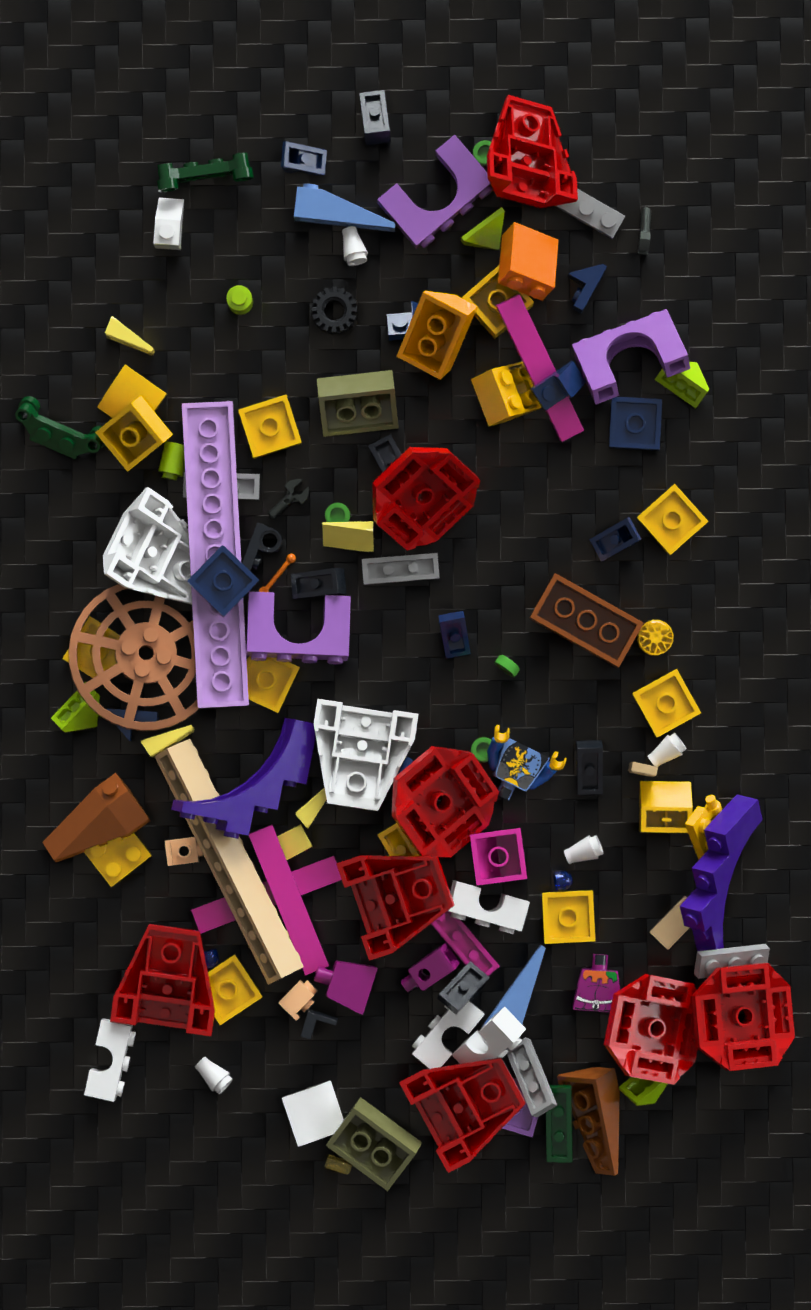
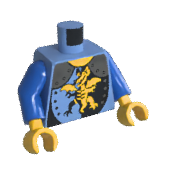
(519, 764)

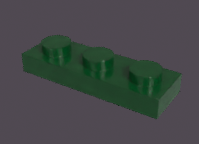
(559, 1126)

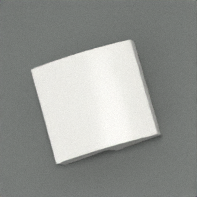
(313, 1113)

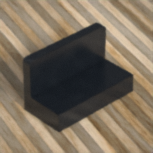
(310, 1022)

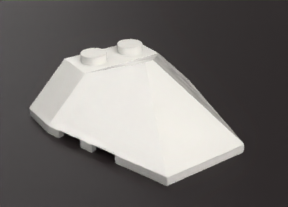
(150, 549)
(361, 751)

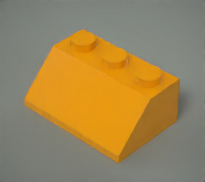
(436, 332)

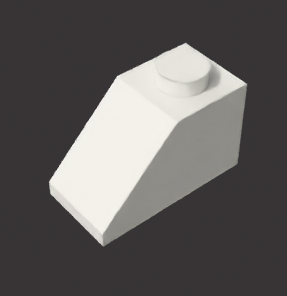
(168, 224)

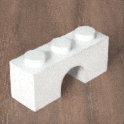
(508, 914)
(492, 1040)
(430, 1048)
(107, 1083)

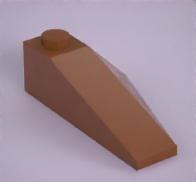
(102, 816)
(596, 1114)

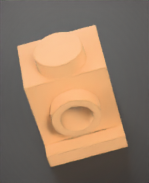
(173, 851)
(298, 998)

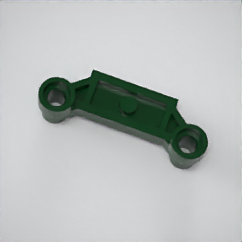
(192, 172)
(53, 434)

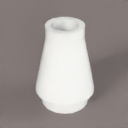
(353, 247)
(667, 750)
(584, 850)
(214, 1076)

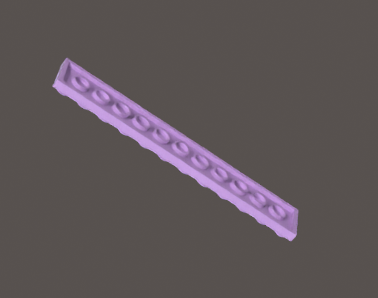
(214, 523)

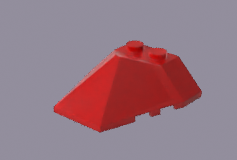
(528, 157)
(395, 897)
(167, 983)
(464, 1106)

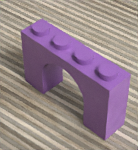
(420, 224)
(651, 332)
(265, 641)

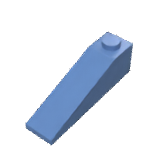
(323, 207)
(519, 993)

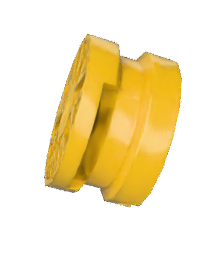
(655, 637)

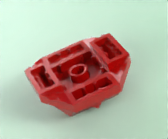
(423, 495)
(465, 803)
(767, 1021)
(670, 1046)

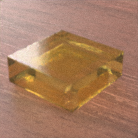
(338, 1164)

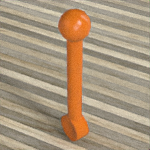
(291, 558)

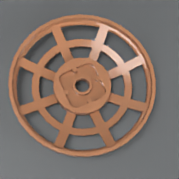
(131, 664)

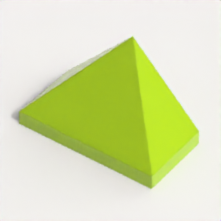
(487, 233)
(687, 385)
(76, 714)
(642, 1091)

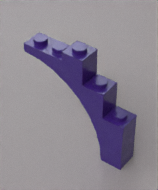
(285, 766)
(713, 871)

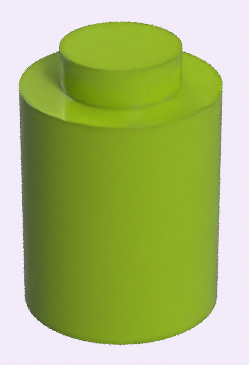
(239, 300)
(172, 461)

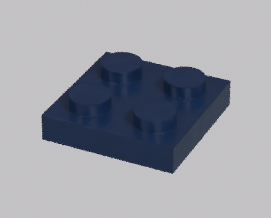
(635, 423)
(223, 581)

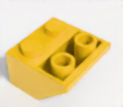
(505, 393)
(664, 806)

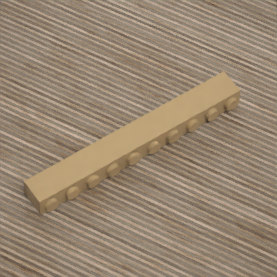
(231, 867)

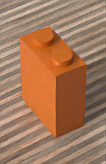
(528, 261)

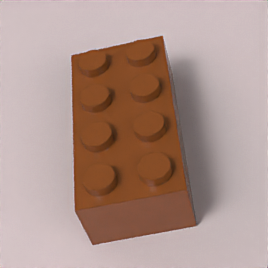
(586, 620)

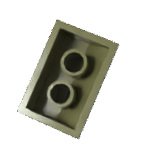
(357, 403)
(374, 1144)

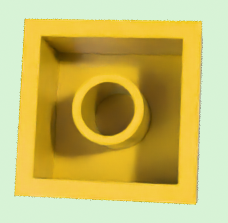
(486, 296)
(134, 433)

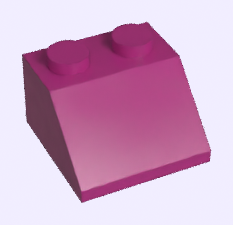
(498, 856)

